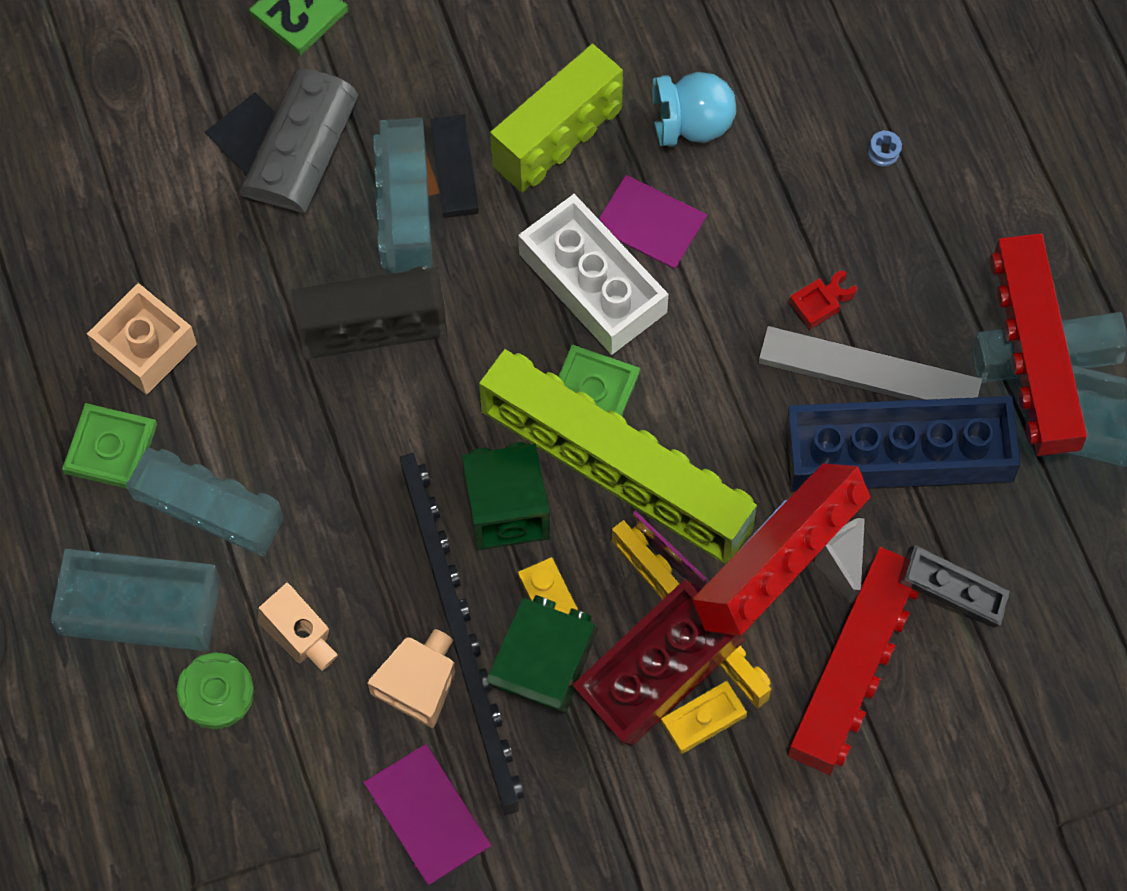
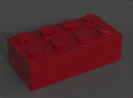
(655, 665)

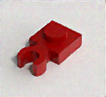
(819, 302)

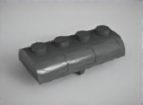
(300, 140)

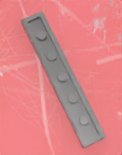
(863, 368)

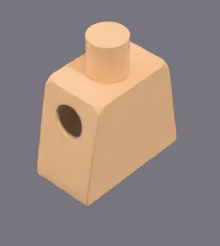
(286, 615)
(416, 677)

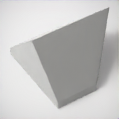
(843, 559)

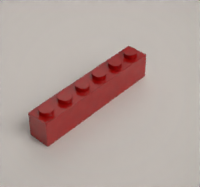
(1038, 345)
(781, 549)
(853, 666)

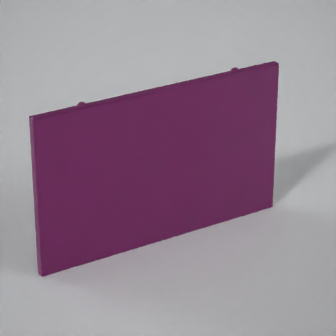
(427, 814)

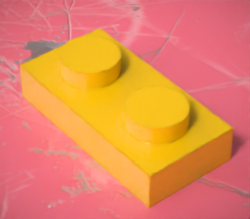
(546, 581)
(703, 717)

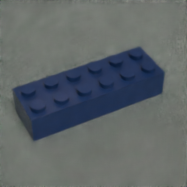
(907, 441)

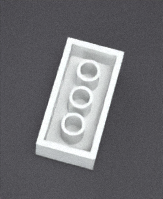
(593, 274)

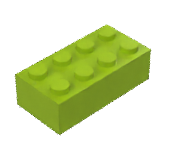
(557, 118)

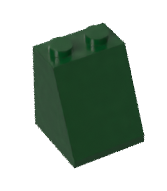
(506, 496)
(543, 653)

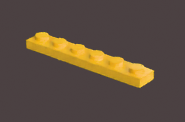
(657, 574)

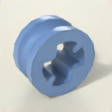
(874, 148)

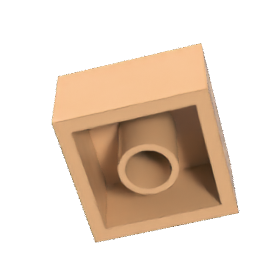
(142, 338)

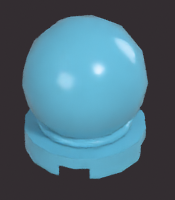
(695, 107)

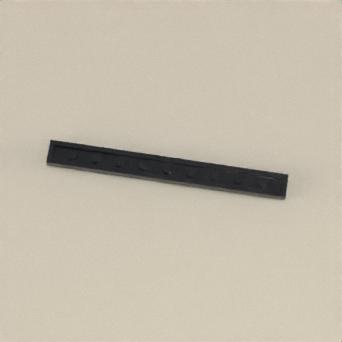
(465, 645)

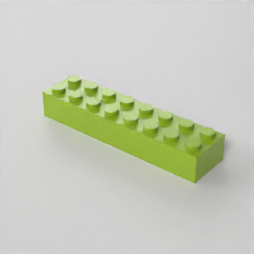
(617, 456)

